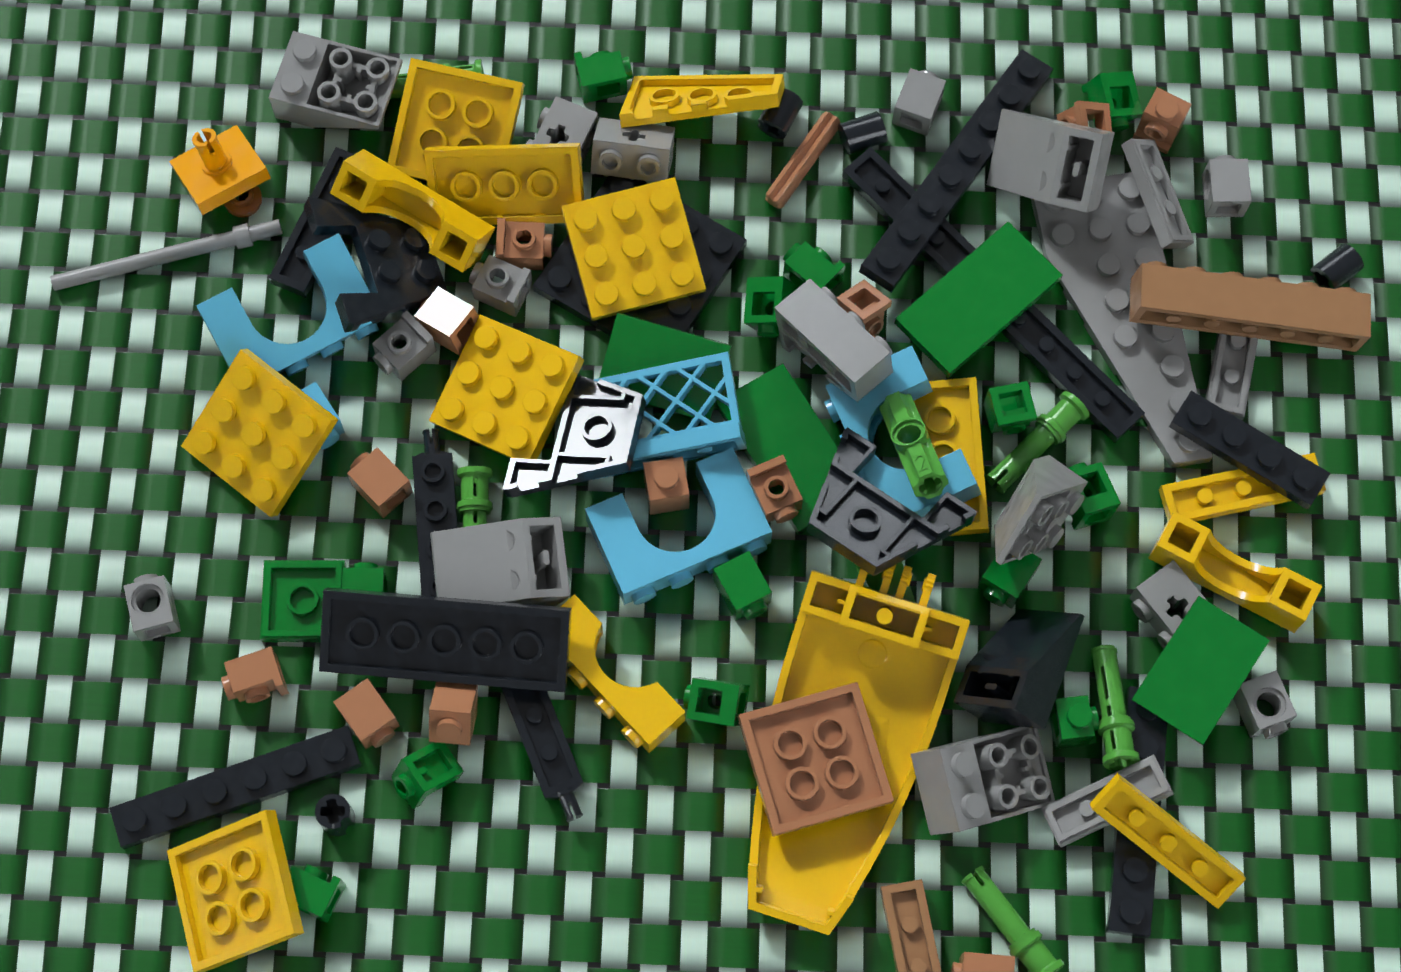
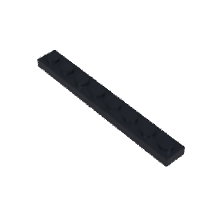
(953, 173)

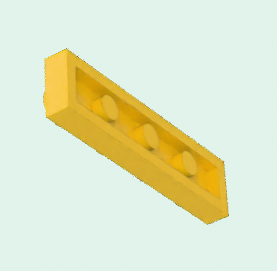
(1220, 494)
(1167, 841)

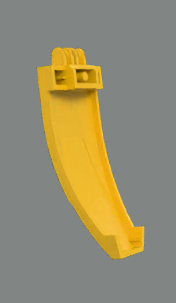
(904, 668)

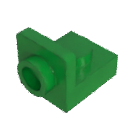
(425, 773)

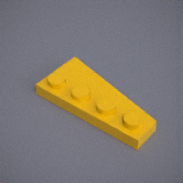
(696, 96)
(952, 424)

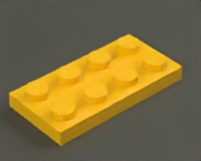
(508, 180)

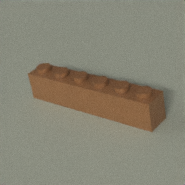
(1250, 306)

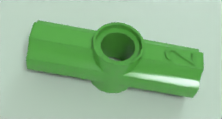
(913, 445)

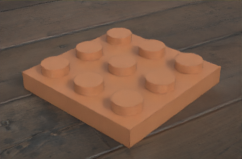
(815, 759)

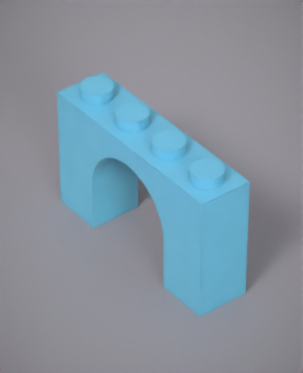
(334, 273)
(865, 417)
(643, 569)

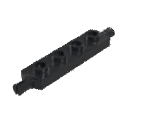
(433, 502)
(546, 747)

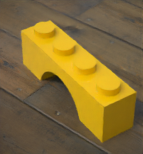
(380, 188)
(1267, 591)
(644, 711)

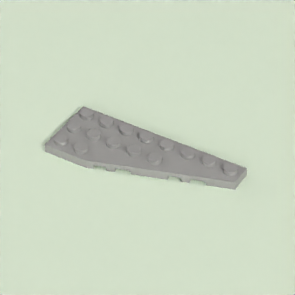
(1097, 260)

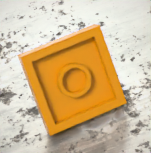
(219, 168)

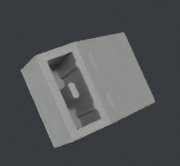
(332, 84)
(1050, 160)
(1037, 510)
(503, 562)
(982, 779)

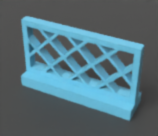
(693, 441)

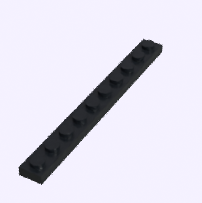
(1031, 332)

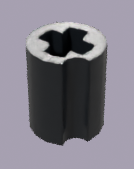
(779, 119)
(862, 132)
(1337, 267)
(334, 814)

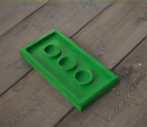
(978, 299)
(780, 423)

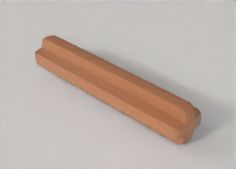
(802, 160)

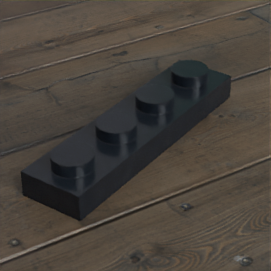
(291, 269)
(1249, 450)

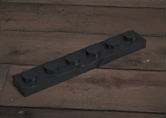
(235, 787)
(1132, 868)

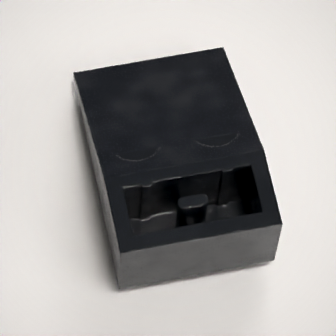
(1020, 669)

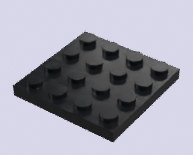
(715, 249)

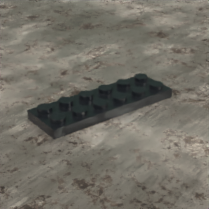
(445, 639)

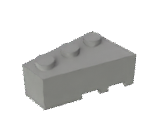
(833, 340)

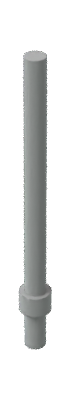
(240, 236)

